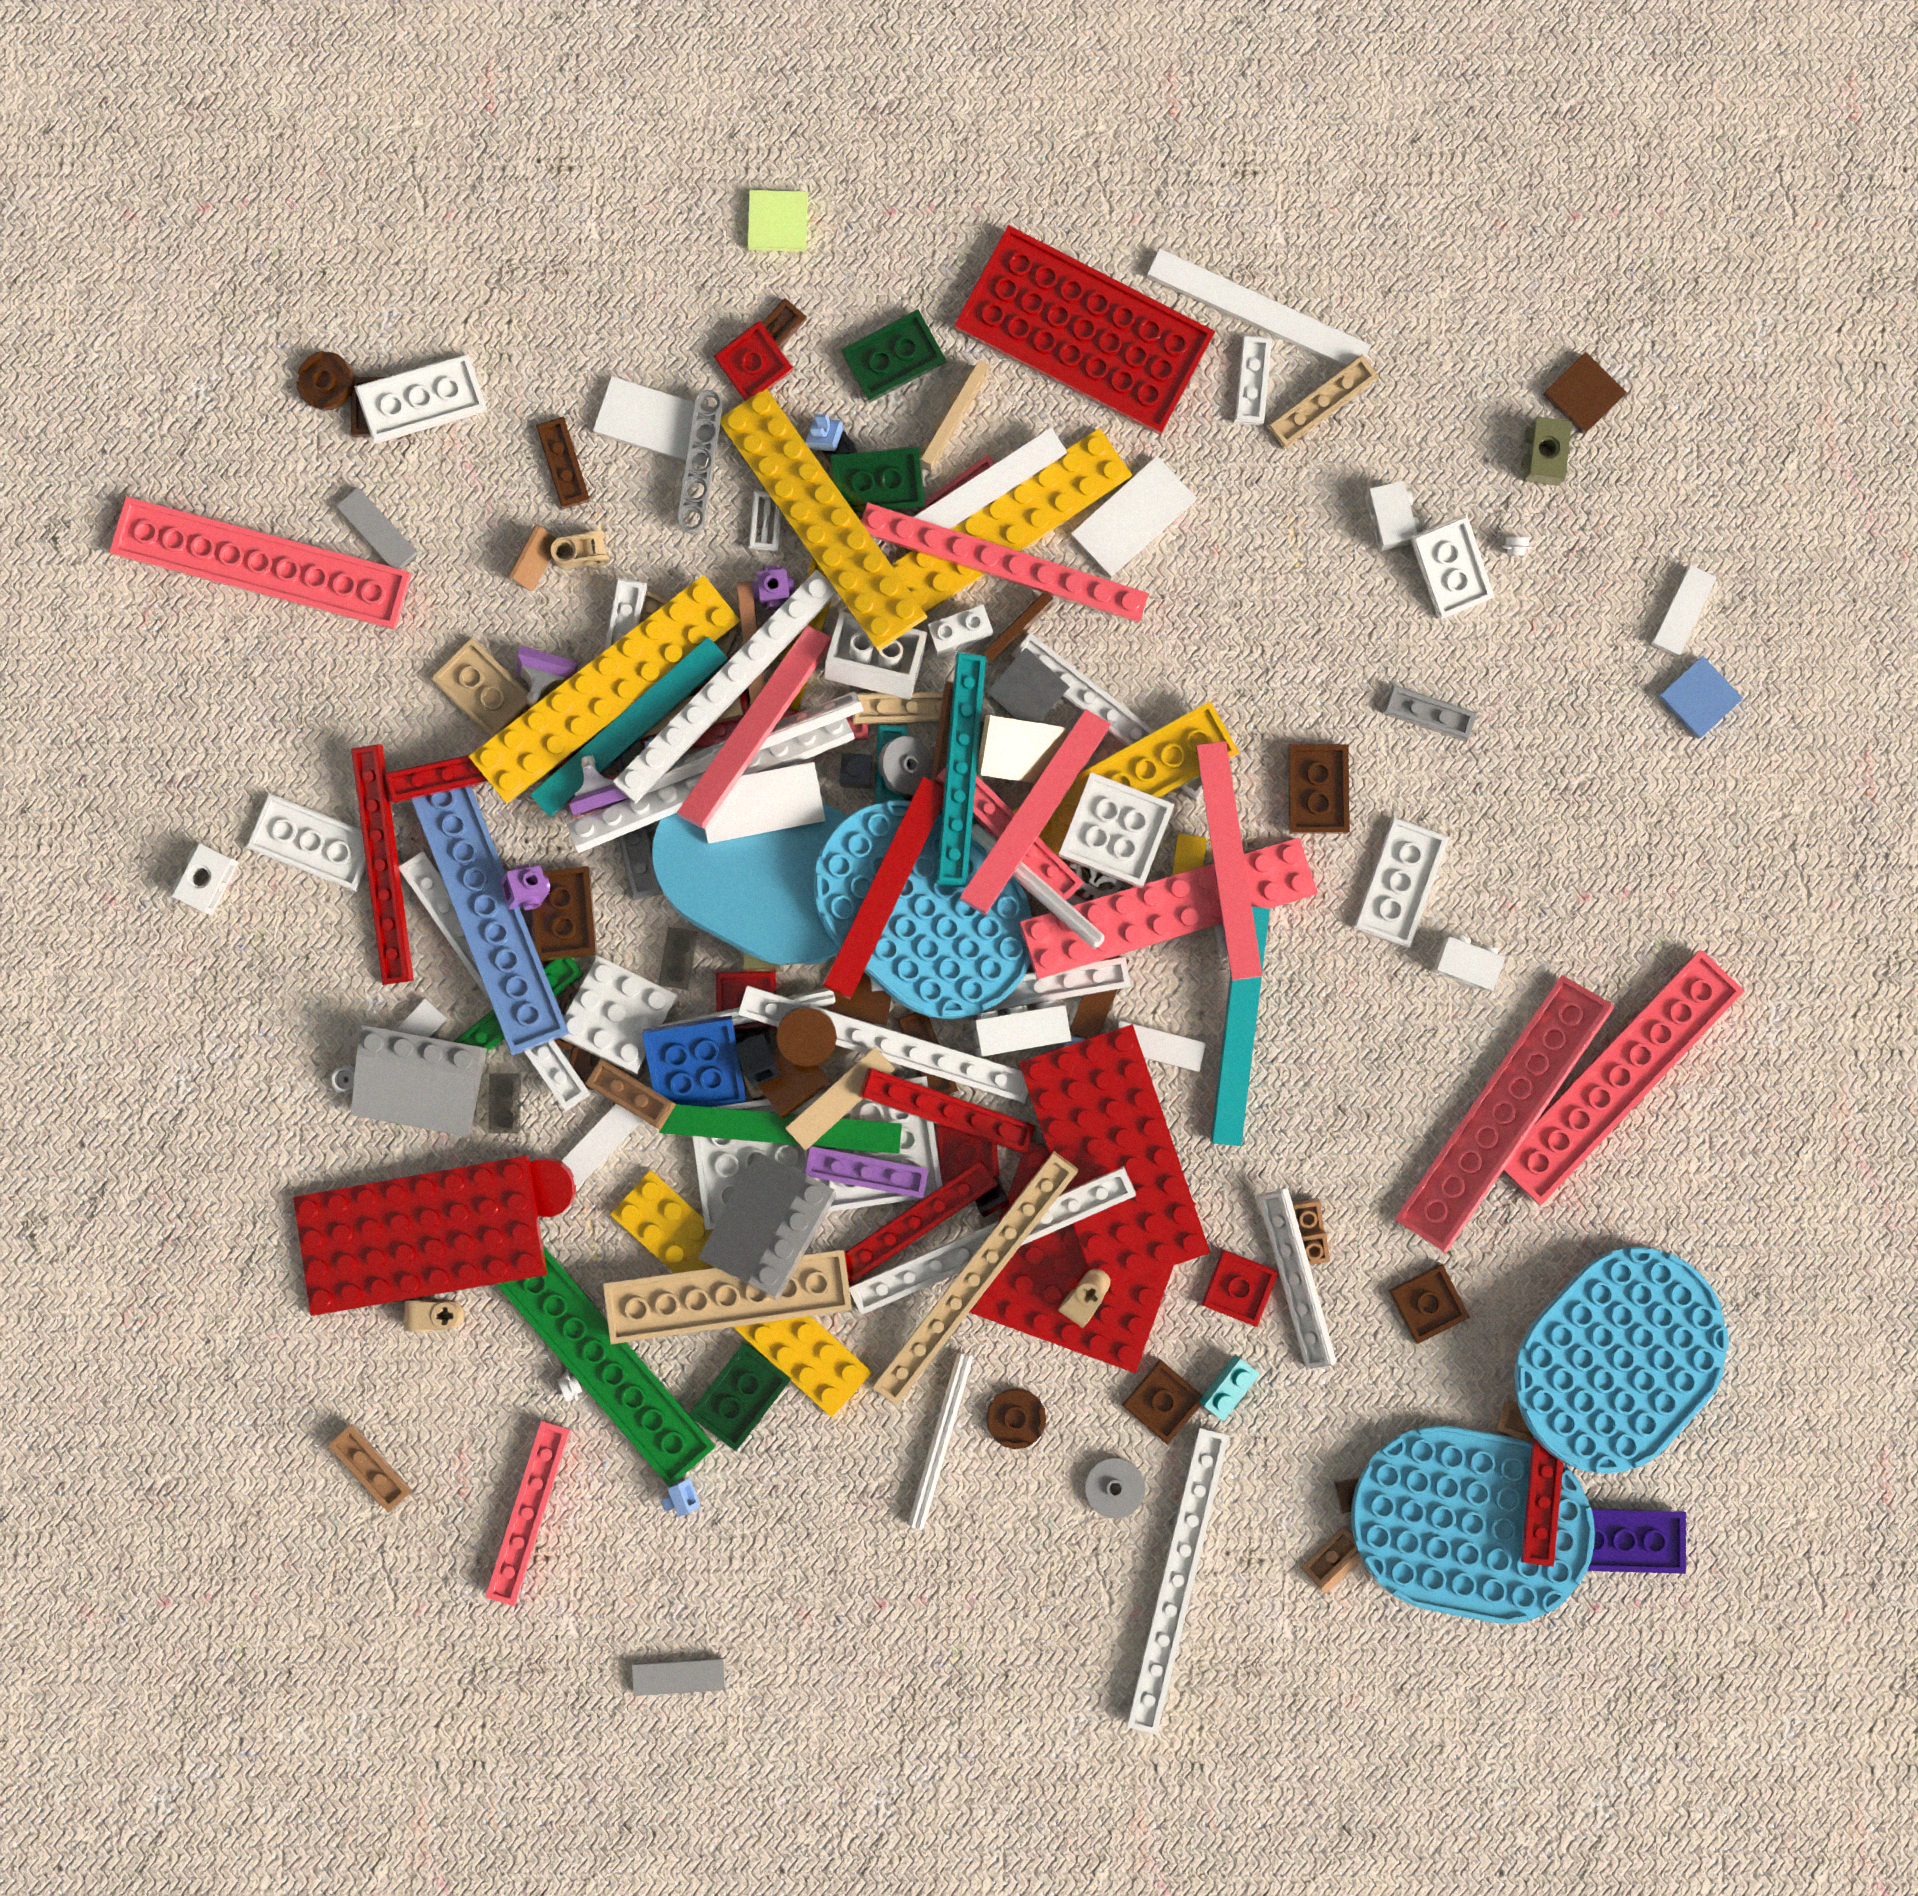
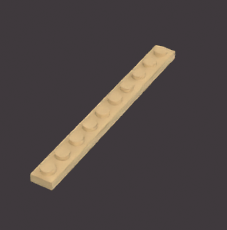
(975, 1277)

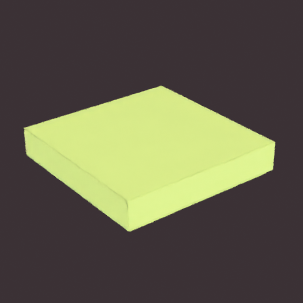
(778, 220)

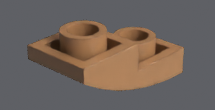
(1312, 1230)

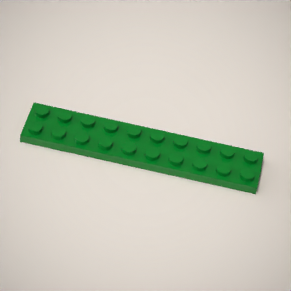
(609, 1371)

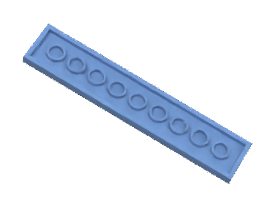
(493, 933)

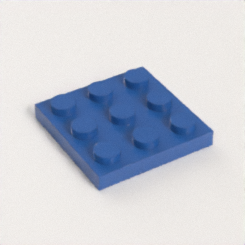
(696, 1062)

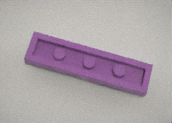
(866, 1172)

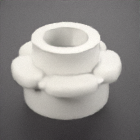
(1516, 545)
(338, 1076)
(570, 1387)

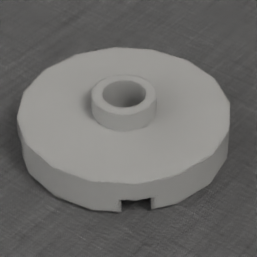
(893, 764)
(1109, 1472)

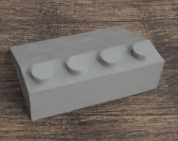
(416, 1080)
(768, 1225)

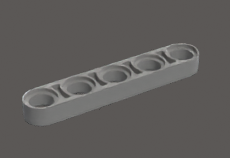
(695, 447)

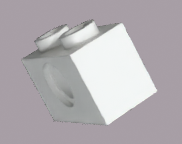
(960, 631)
(208, 895)

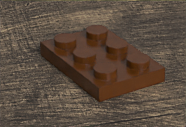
(1318, 788)
(566, 916)

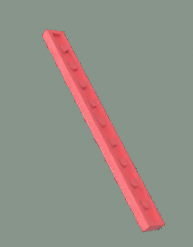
(1004, 563)

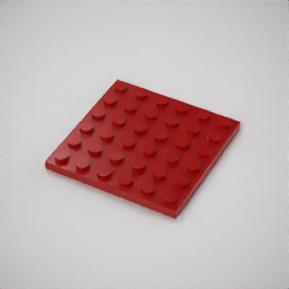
(1045, 1272)

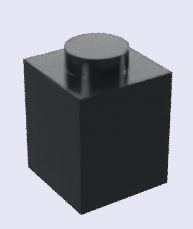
(855, 770)
(758, 1059)

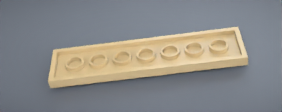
(717, 1301)

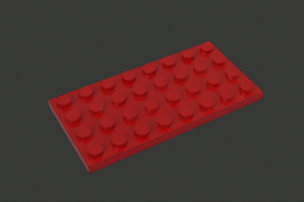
(1084, 330)
(1106, 1115)
(420, 1235)

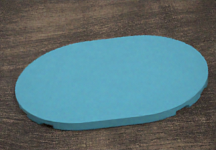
(748, 887)
(934, 947)
(1621, 1360)
(1446, 1520)

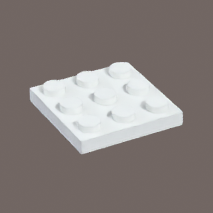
(1116, 830)
(613, 1012)

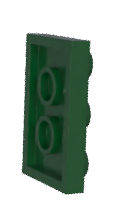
(893, 356)
(880, 477)
(740, 1396)

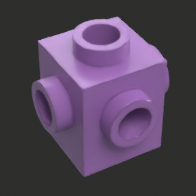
(773, 598)
(524, 887)

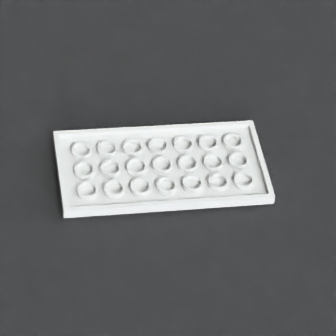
(725, 1161)

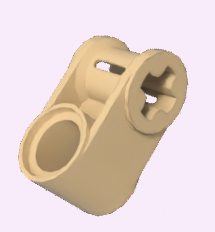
(582, 550)
(1086, 1297)
(427, 1315)

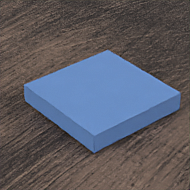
(1700, 697)

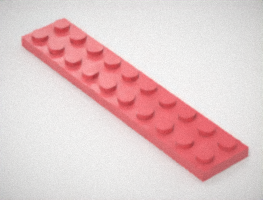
(260, 563)
(1164, 910)
(1621, 1076)
(1504, 1113)

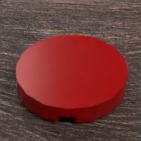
(552, 1186)

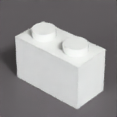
(1392, 515)
(1469, 963)

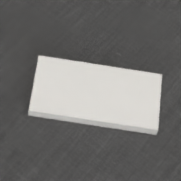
(420, 398)
(649, 420)
(1133, 516)
(768, 803)
(310, 842)
(1400, 882)

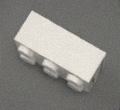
(858, 663)
(1020, 1028)

